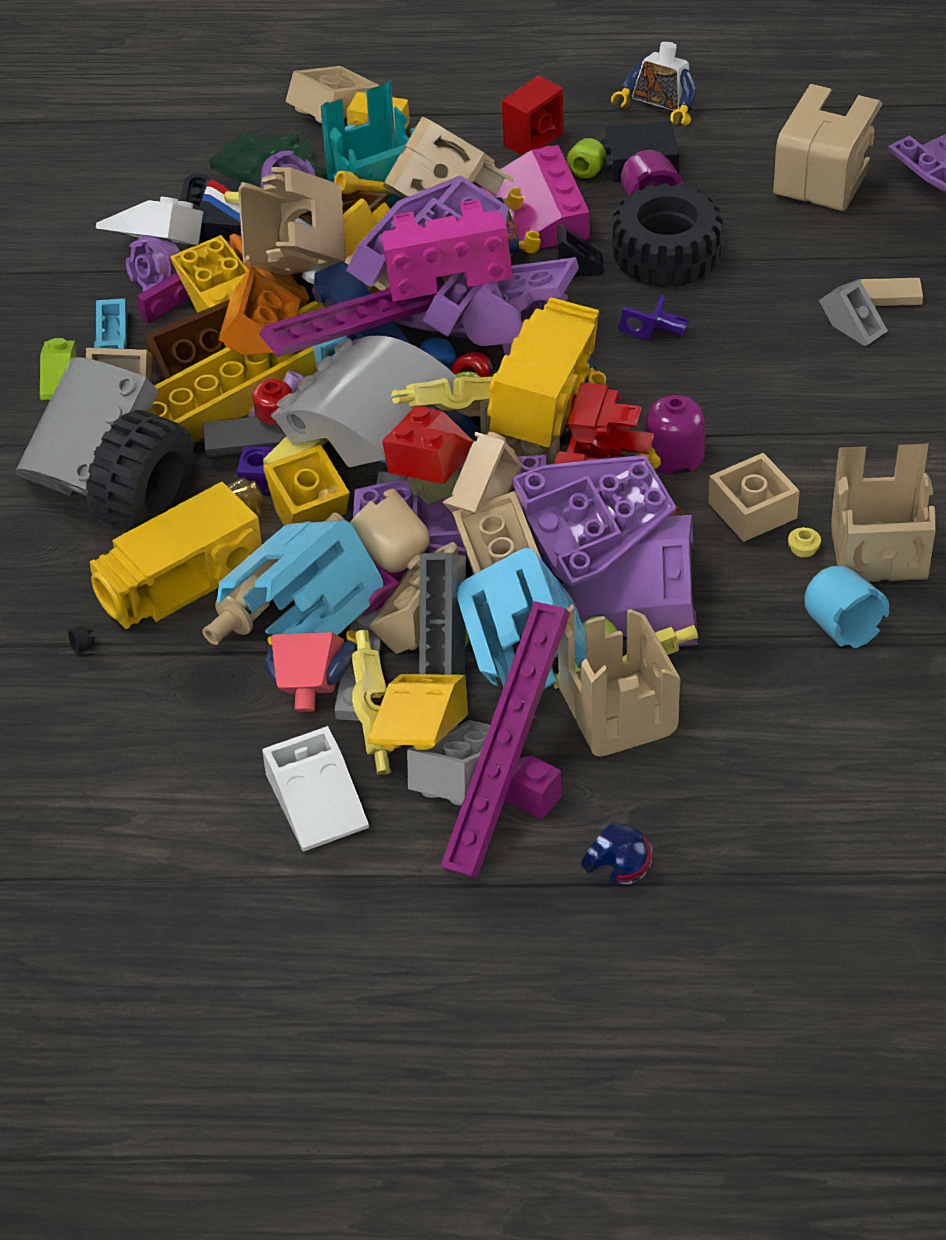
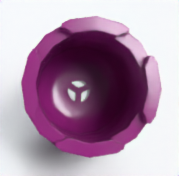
(648, 169)
(677, 432)

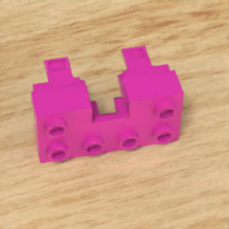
(446, 247)

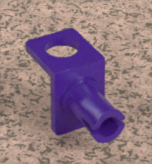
(659, 319)

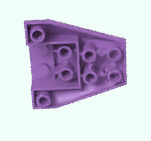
(591, 511)
(647, 579)

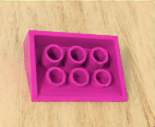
(549, 196)

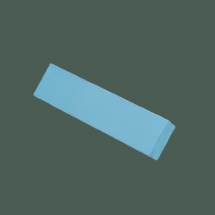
(111, 324)

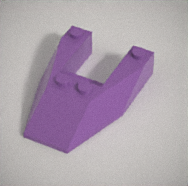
(433, 203)

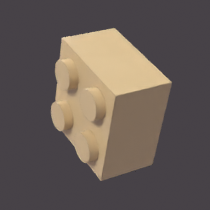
(753, 497)

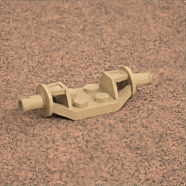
(232, 608)

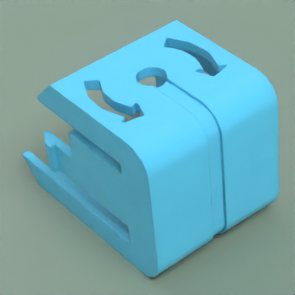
(318, 568)
(498, 606)

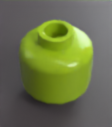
(586, 158)

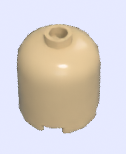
(392, 533)

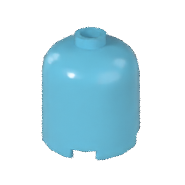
(845, 605)

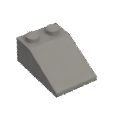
(449, 765)

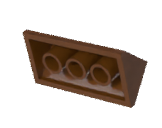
(186, 341)

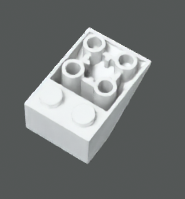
(314, 788)

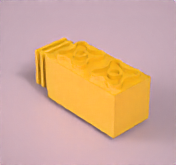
(543, 372)
(175, 556)

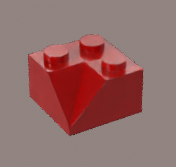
(532, 116)
(426, 446)

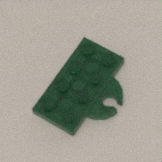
(246, 154)

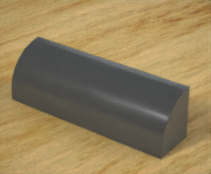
(230, 436)
(440, 614)

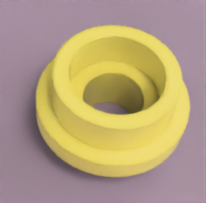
(804, 542)

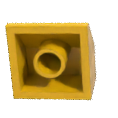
(306, 487)

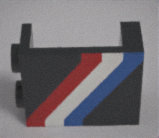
(218, 216)

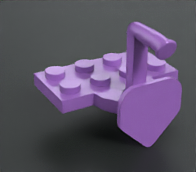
(495, 309)

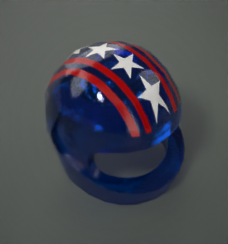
(623, 849)

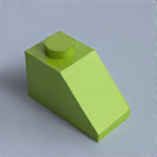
(53, 362)

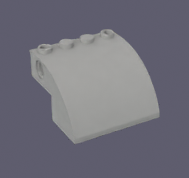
(352, 396)
(75, 420)

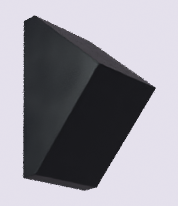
(571, 246)

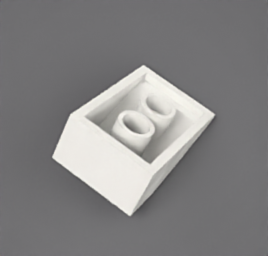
(161, 219)

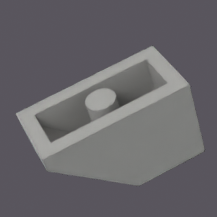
(853, 312)

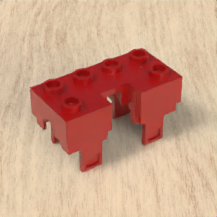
(602, 426)

